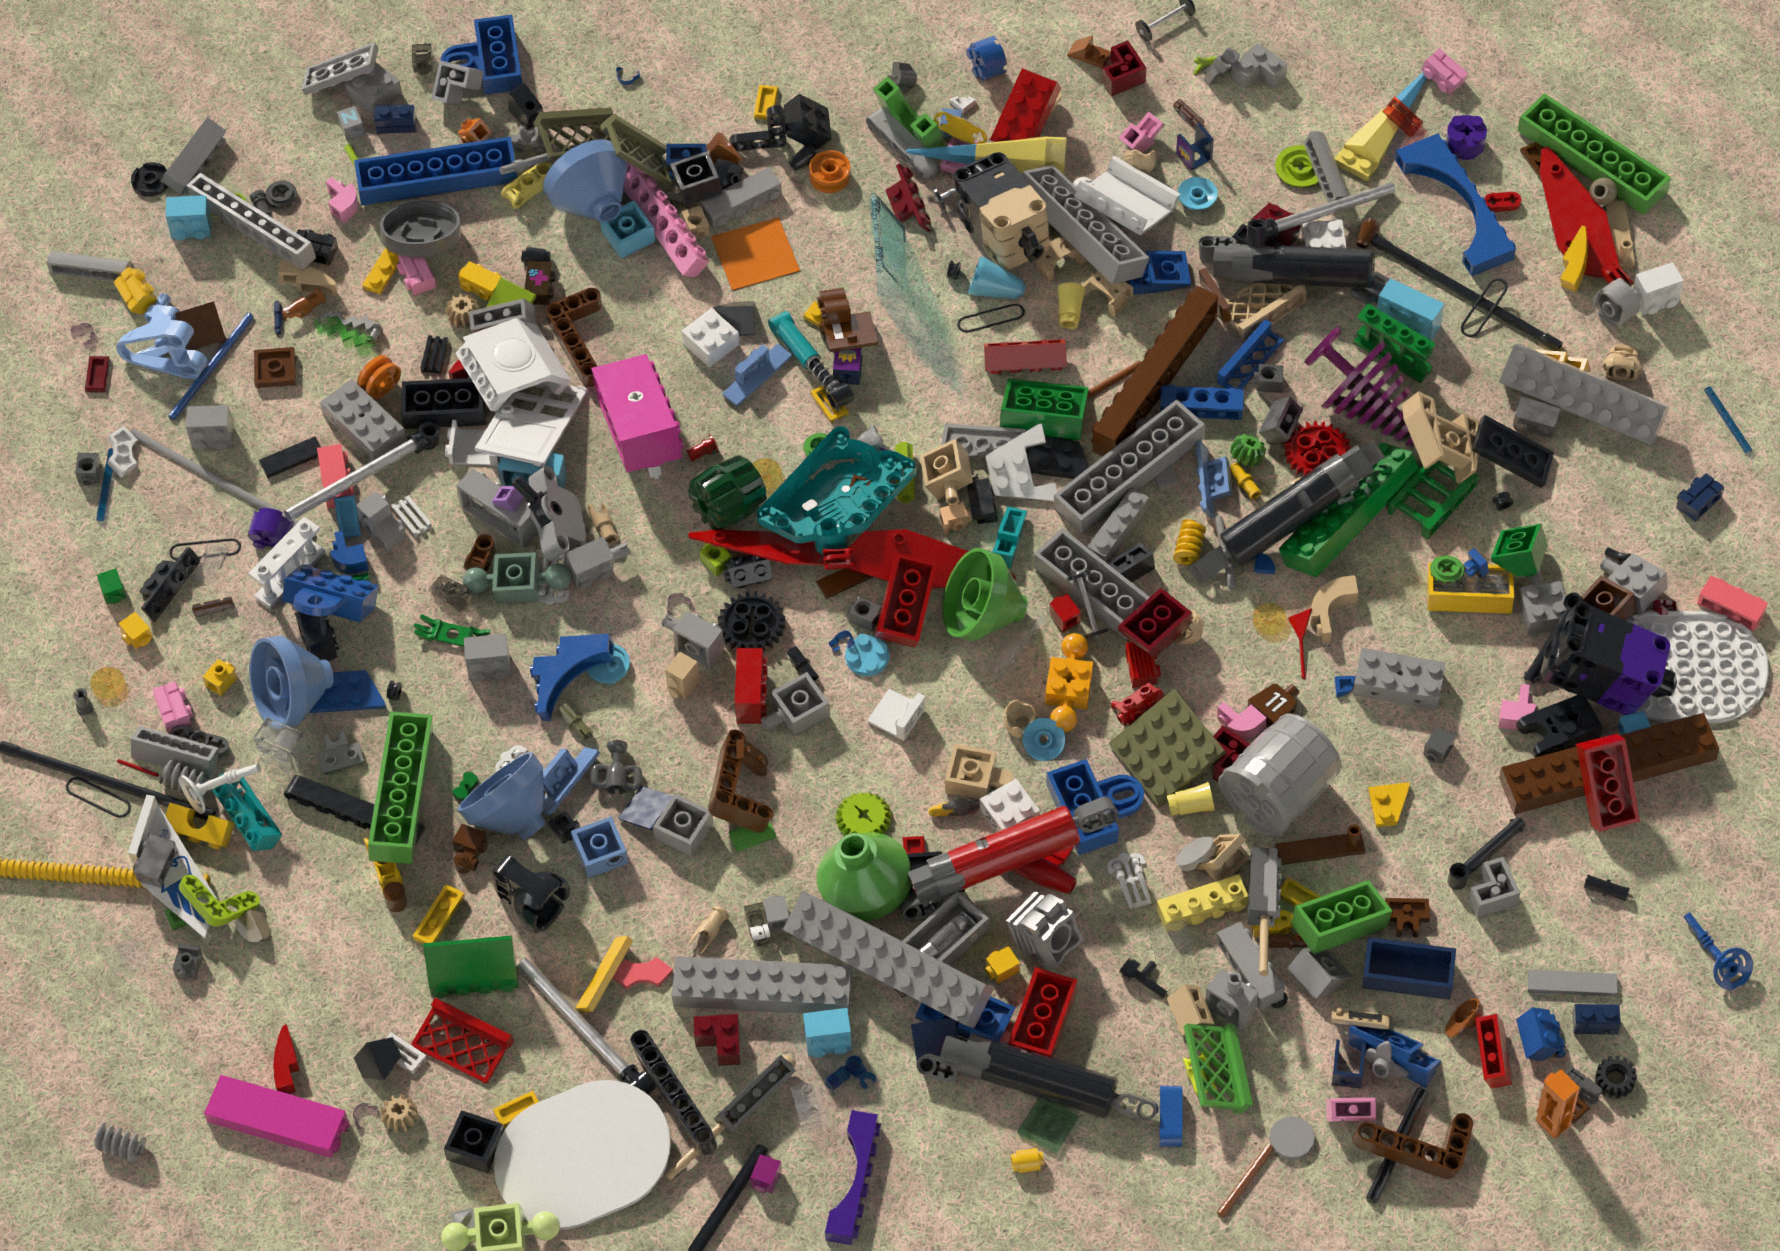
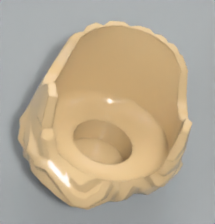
(1141, 161)
(1194, 631)
(1018, 717)

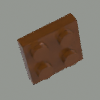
(205, 323)
(274, 367)

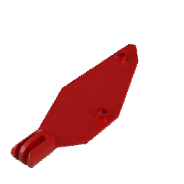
(1573, 207)
(763, 545)
(875, 550)

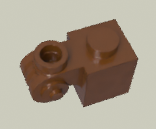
(470, 844)

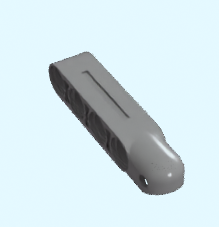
(901, 140)

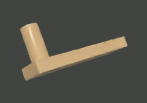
(1620, 232)

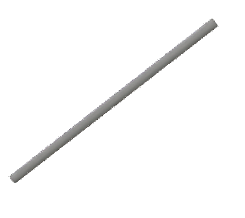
(203, 472)

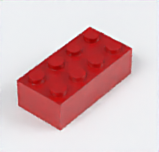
(1026, 108)
(906, 600)
(1608, 782)
(1044, 1012)

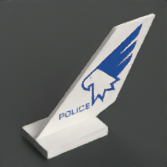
(155, 822)

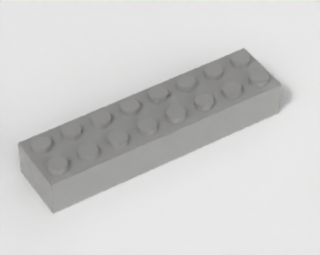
(1086, 227)
(1584, 394)
(1129, 466)
(760, 985)

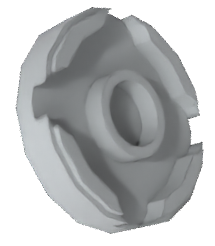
(1196, 852)
(1292, 1138)

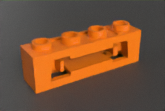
(1557, 1103)

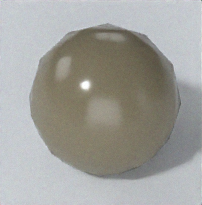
(1603, 191)

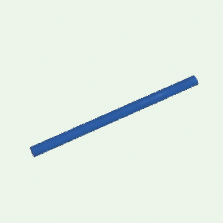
(211, 366)

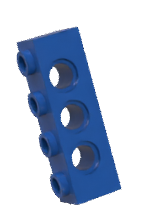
(1210, 407)

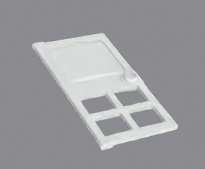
(529, 434)

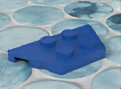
(350, 692)

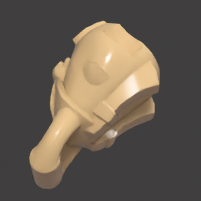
(1622, 363)

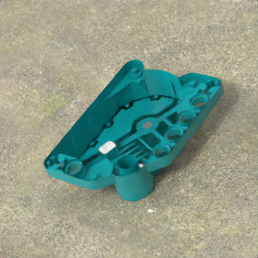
(826, 507)

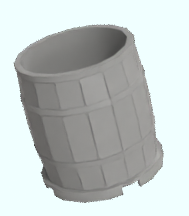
(1280, 774)

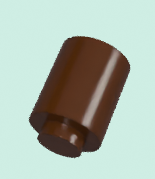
(395, 896)

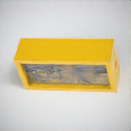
(1472, 594)

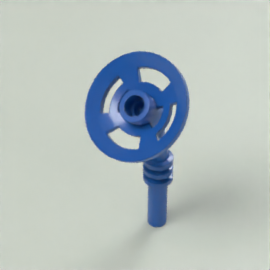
(1727, 964)

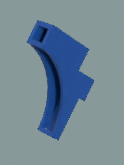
(573, 658)

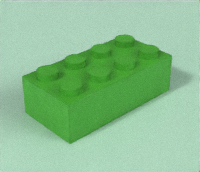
(1341, 917)

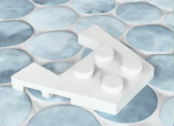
(1011, 471)

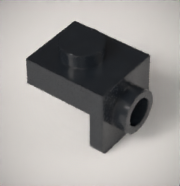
(563, 825)

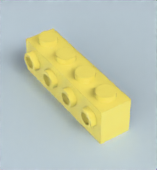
(1204, 902)

